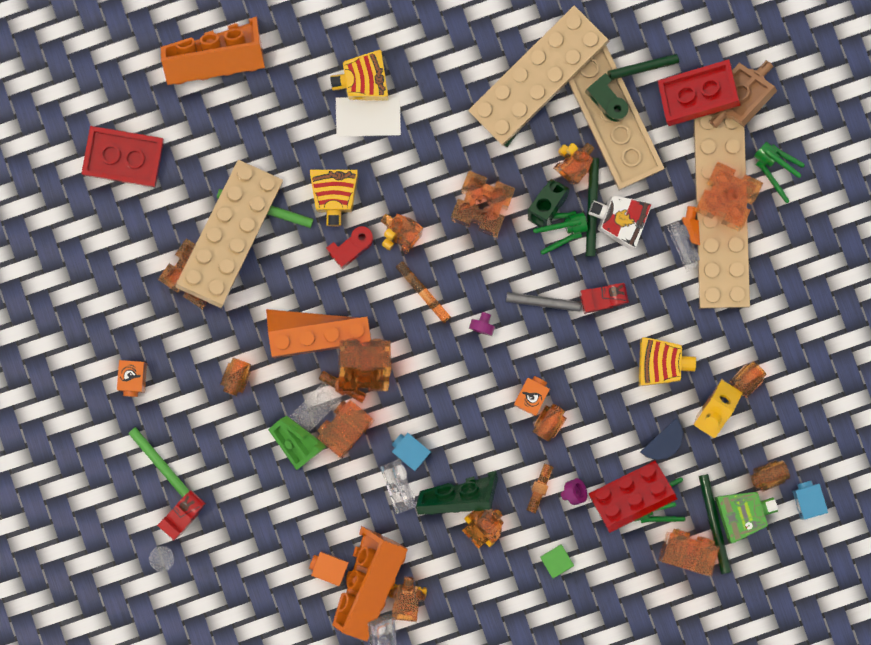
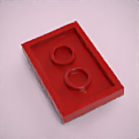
(698, 92)
(122, 156)
(632, 496)

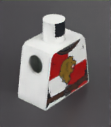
(621, 219)

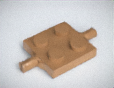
(752, 93)

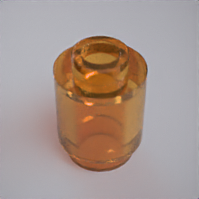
(236, 376)
(748, 379)
(549, 422)
(770, 475)

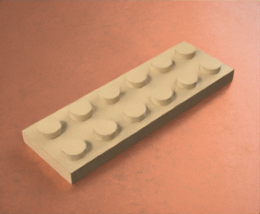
(538, 75)
(622, 143)
(229, 234)

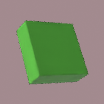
(557, 561)

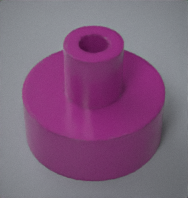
(482, 325)
(574, 492)

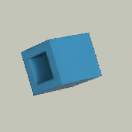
(410, 451)
(809, 500)

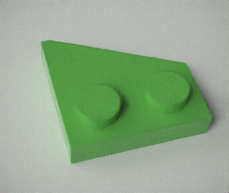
(296, 441)

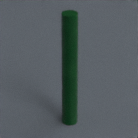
(643, 66)

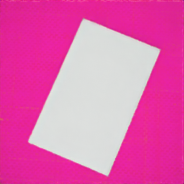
(368, 117)

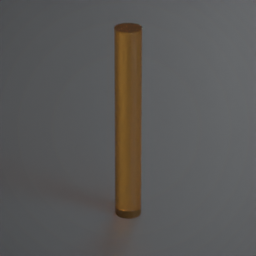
(423, 292)

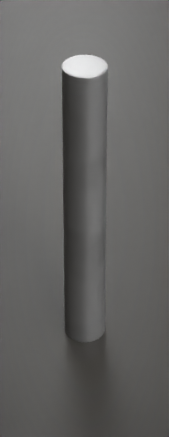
(543, 301)

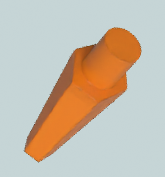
(692, 225)

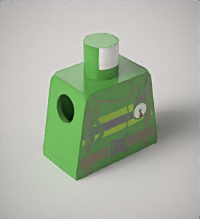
(744, 514)

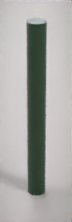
(592, 196)
(714, 523)

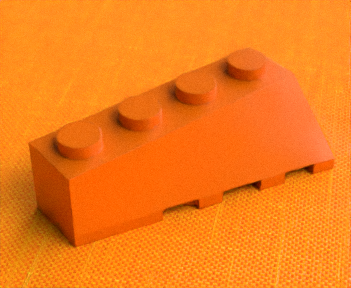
(214, 54)
(308, 332)
(368, 583)

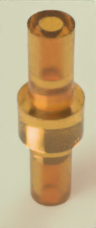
(333, 381)
(539, 488)

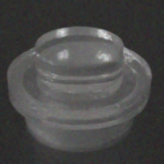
(161, 558)

